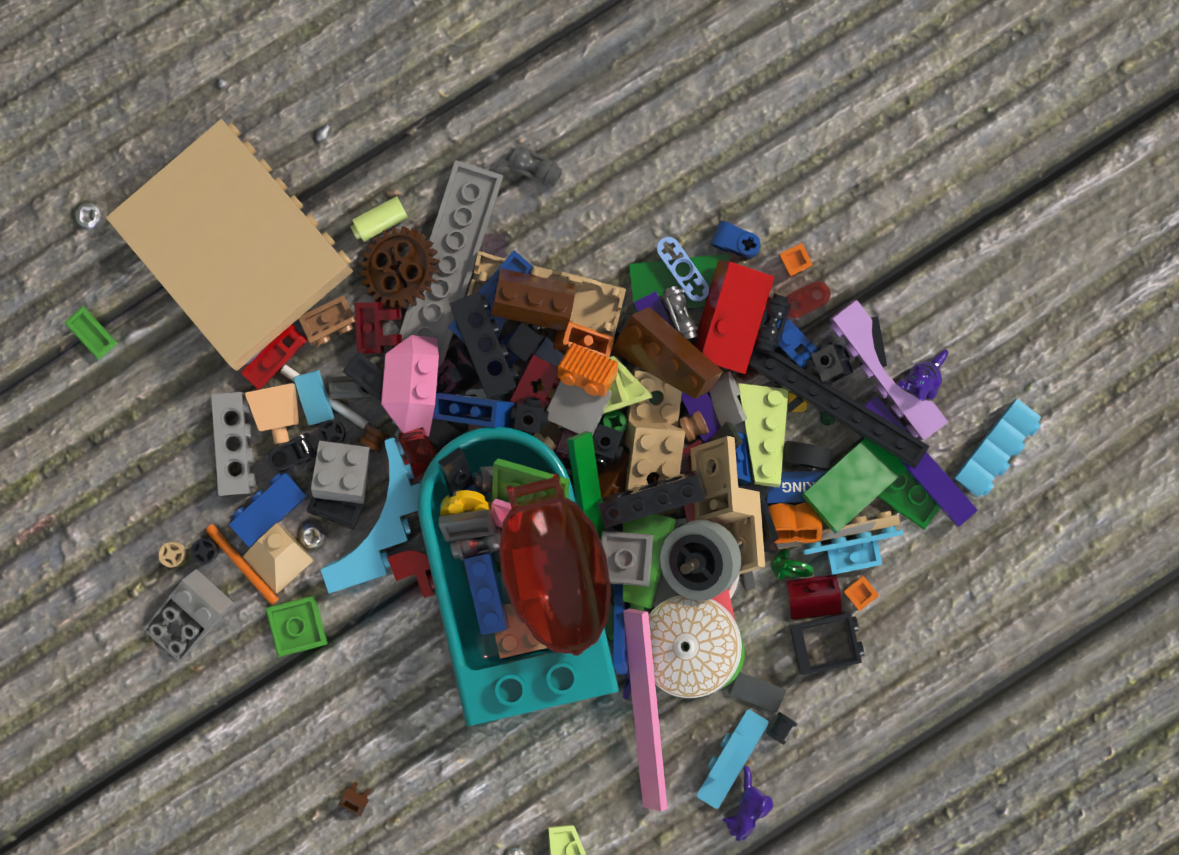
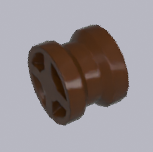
(372, 438)

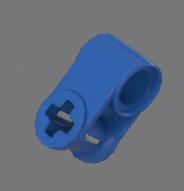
(730, 239)

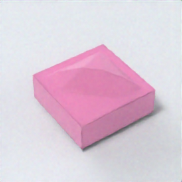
(499, 511)

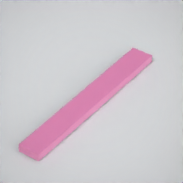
(645, 709)

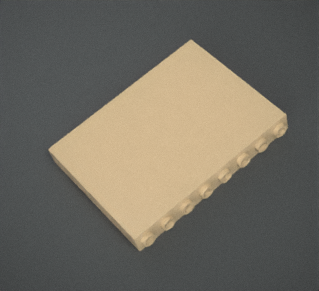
(230, 244)

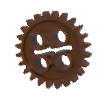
(380, 278)

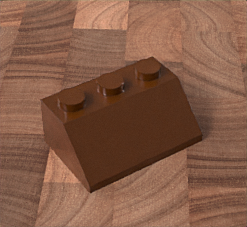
(533, 299)

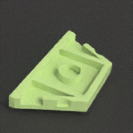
(625, 390)

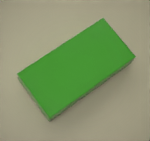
(91, 333)

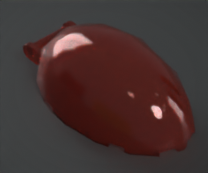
(555, 568)

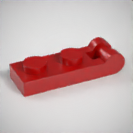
(273, 357)

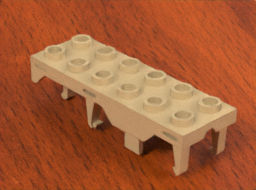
(594, 304)

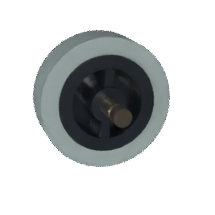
(700, 559)

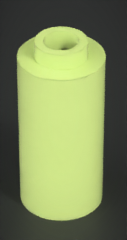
(379, 219)

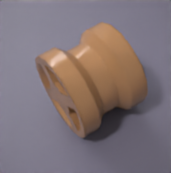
(694, 426)

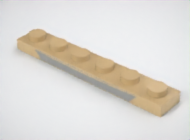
(858, 525)

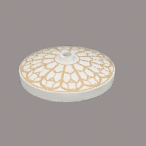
(712, 642)

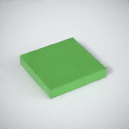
(296, 626)

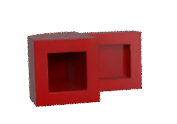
(413, 563)

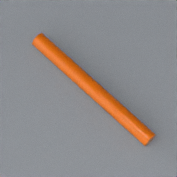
(244, 567)

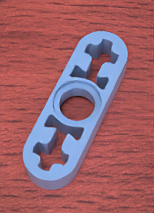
(693, 270)

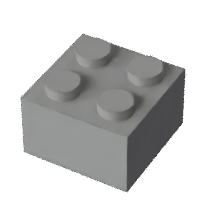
(341, 472)

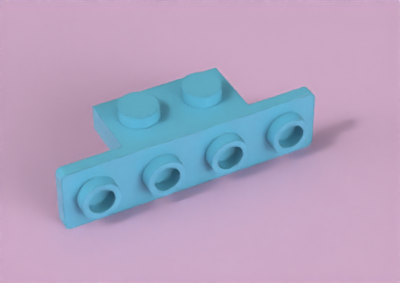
(854, 553)
(732, 759)

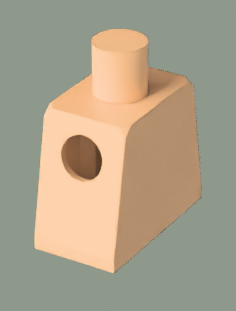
(275, 410)

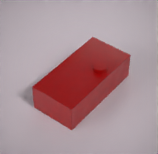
(733, 315)

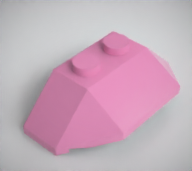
(411, 383)

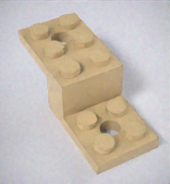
(653, 433)
(726, 503)

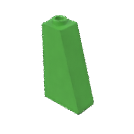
(660, 527)

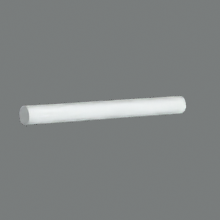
(335, 404)

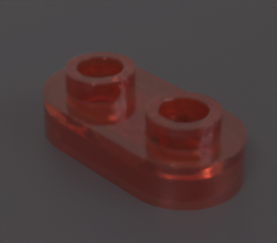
(805, 299)

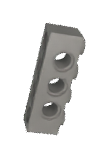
(221, 406)

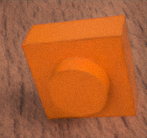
(795, 259)
(861, 593)

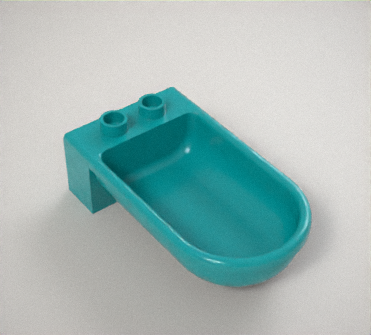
(485, 683)

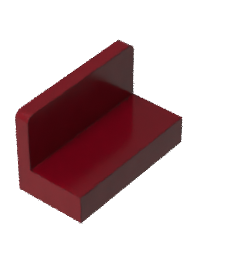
(814, 596)

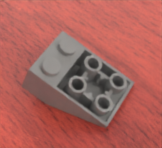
(188, 615)

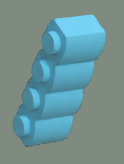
(997, 447)

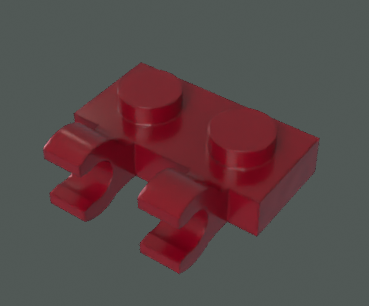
(369, 327)

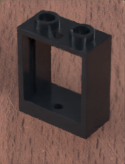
(851, 627)

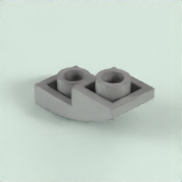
(725, 400)

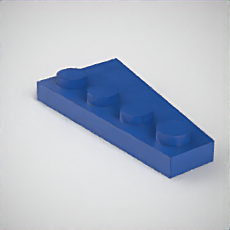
(513, 262)

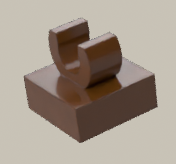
(354, 801)

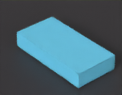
(313, 397)

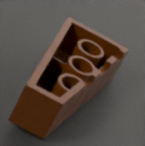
(666, 354)

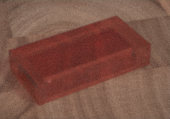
(417, 449)

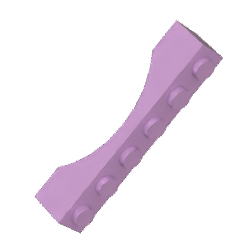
(856, 330)

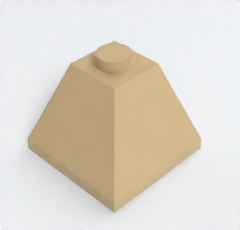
(277, 557)

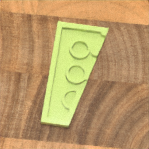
(765, 431)

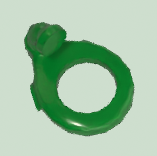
(782, 567)

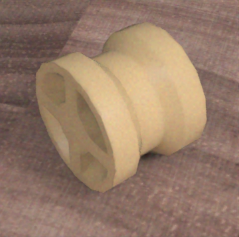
(168, 555)

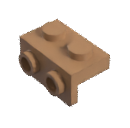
(327, 321)

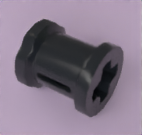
(781, 728)

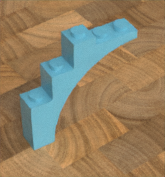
(367, 559)

